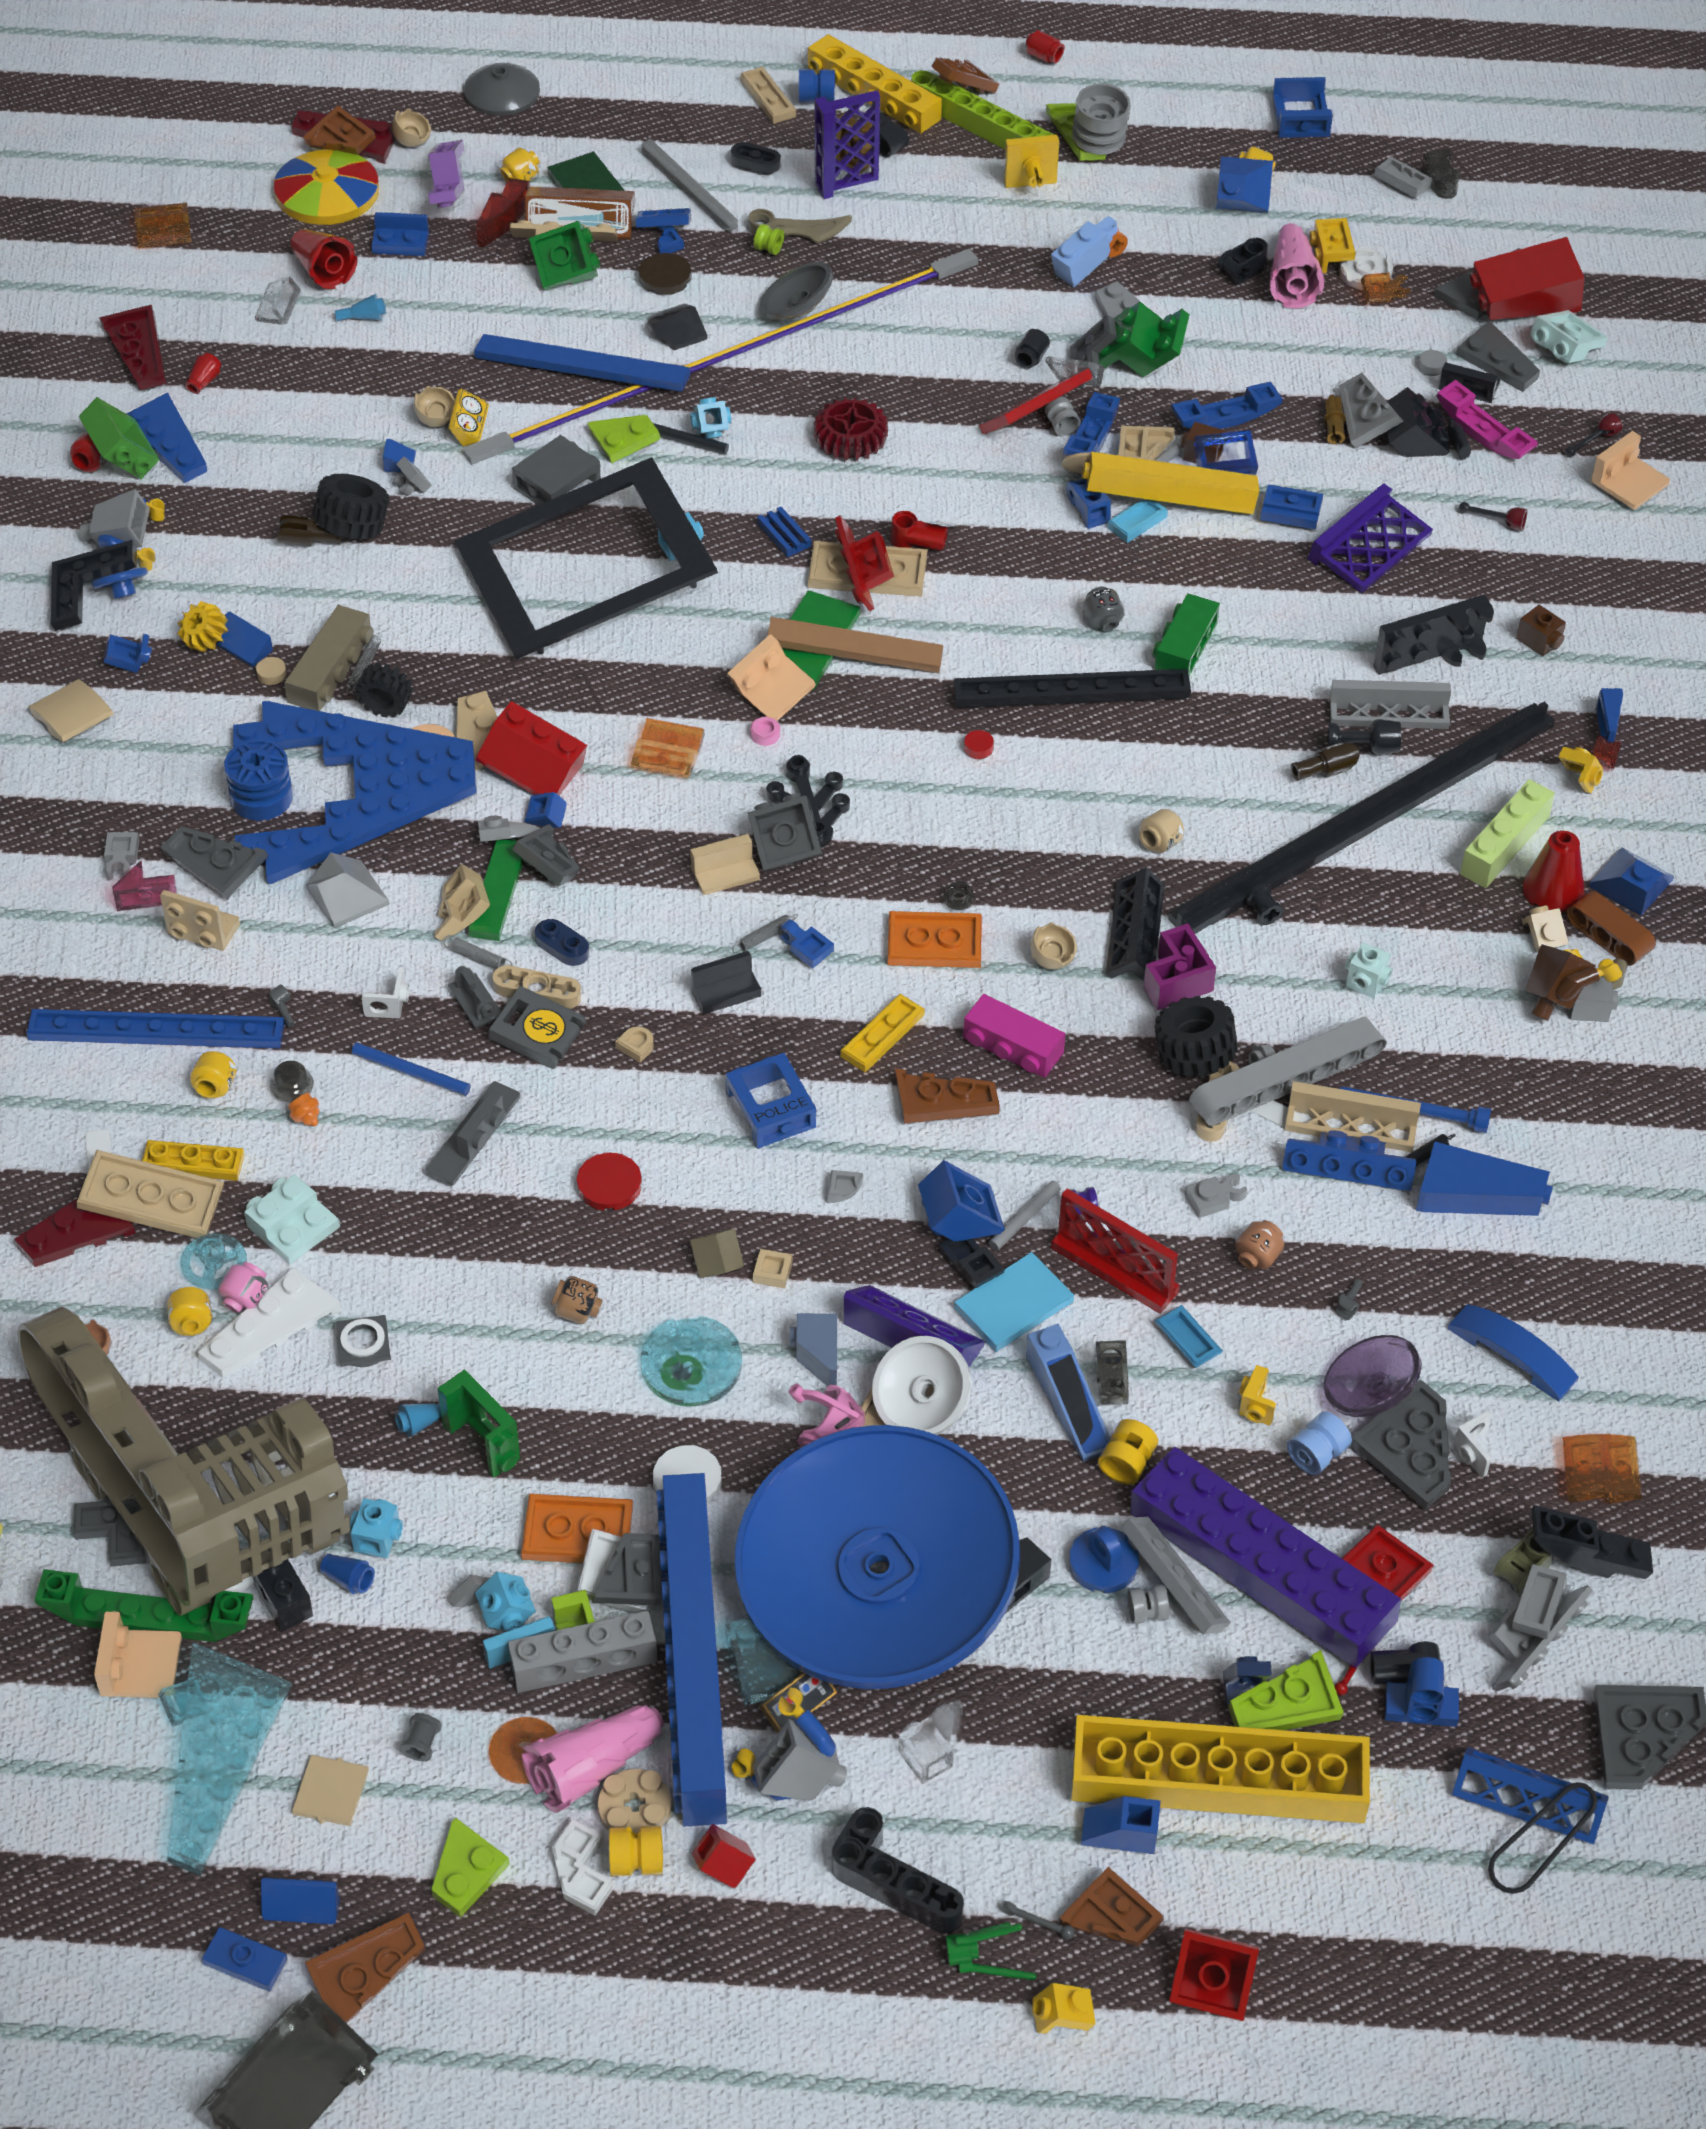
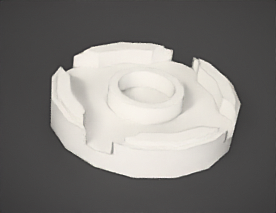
(1366, 262)
(689, 1460)

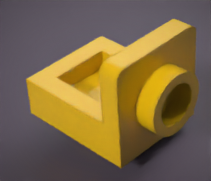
(1582, 762)
(1253, 1405)
(1063, 2007)

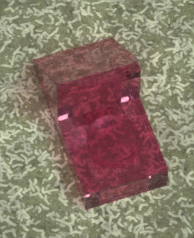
(138, 892)

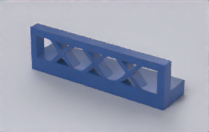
(1530, 1780)

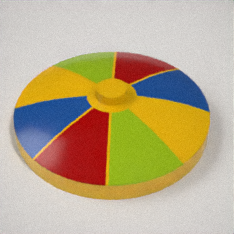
(326, 187)

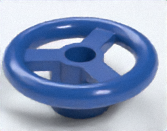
(121, 582)

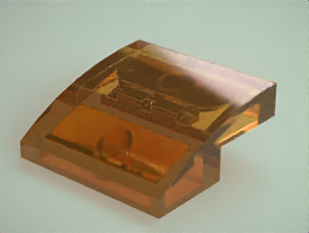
(162, 225)
(668, 748)
(1602, 1467)

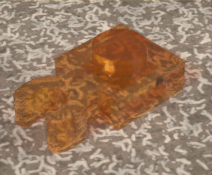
(1381, 288)

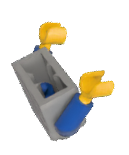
(124, 520)
(796, 1760)

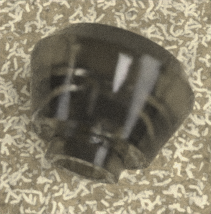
(291, 1081)

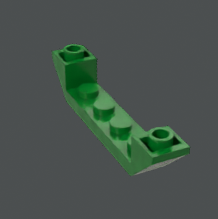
(85, 1607)

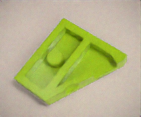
(466, 1868)

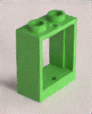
(118, 438)

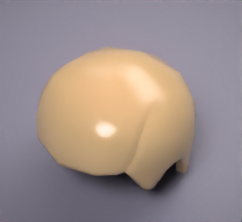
(411, 128)
(434, 406)
(1053, 946)

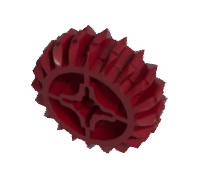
(850, 429)

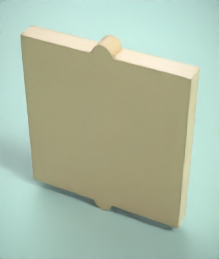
(330, 1790)

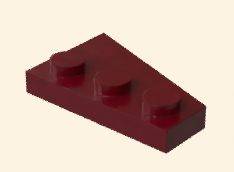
(67, 1231)

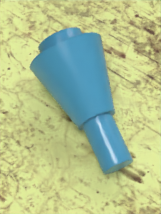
(369, 308)
(416, 1417)

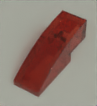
(501, 211)

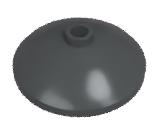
(501, 89)
(797, 291)

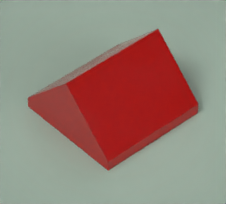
(1214, 1974)

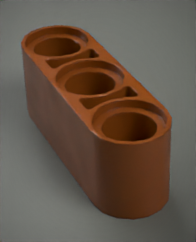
(1611, 928)

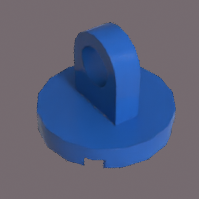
(1103, 1560)

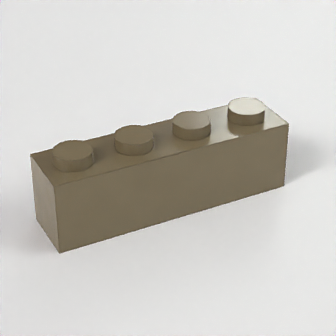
(328, 658)

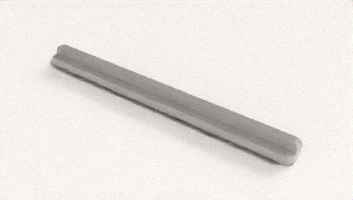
(689, 185)

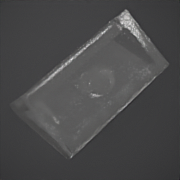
(278, 301)
(1066, 367)

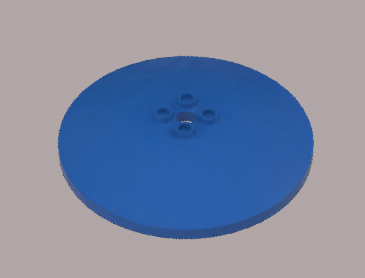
(864, 1501)

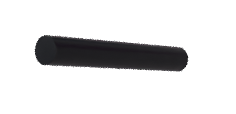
(692, 439)

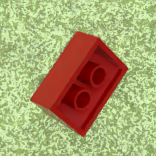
(531, 751)

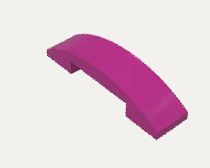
(1482, 427)

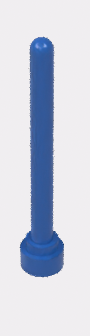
(1475, 1118)

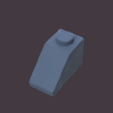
(817, 1345)

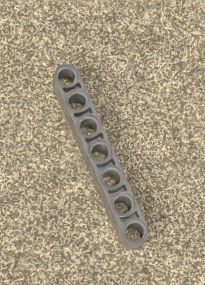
(1275, 1074)

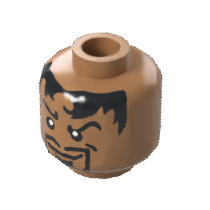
(576, 1300)

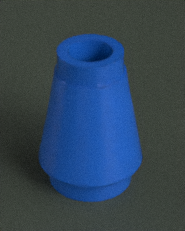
(348, 1572)

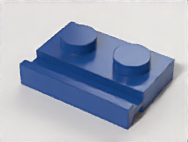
(1291, 506)

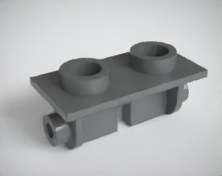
(473, 997)

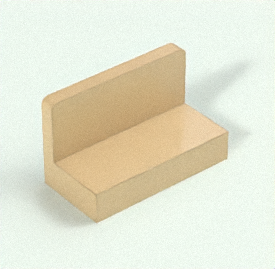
(724, 864)

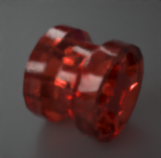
(1607, 751)

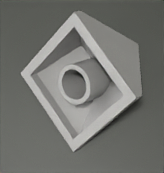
(345, 889)

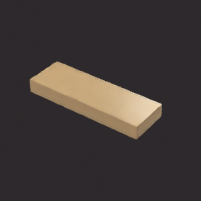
(768, 95)

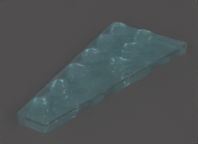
(223, 1732)

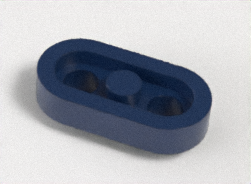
(557, 941)

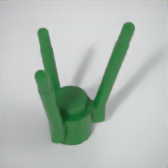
(964, 1948)

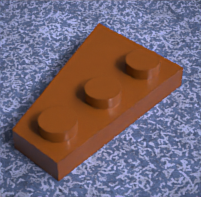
(940, 1099)

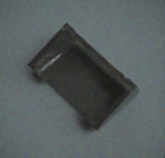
(290, 2071)

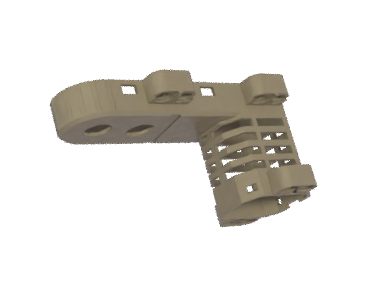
(181, 1518)

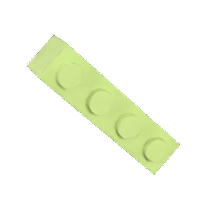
(1507, 833)

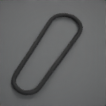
(1558, 1849)

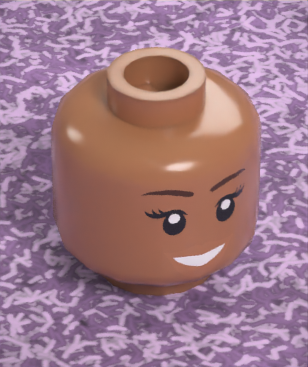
(1259, 1245)

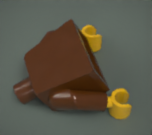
(1561, 976)

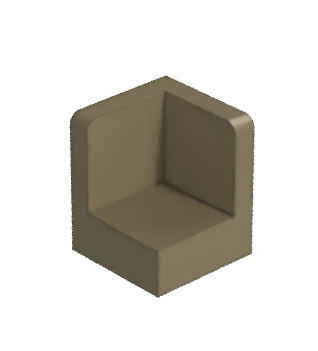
(717, 1253)

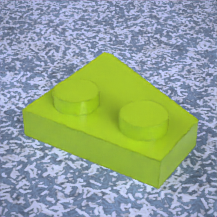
(623, 435)

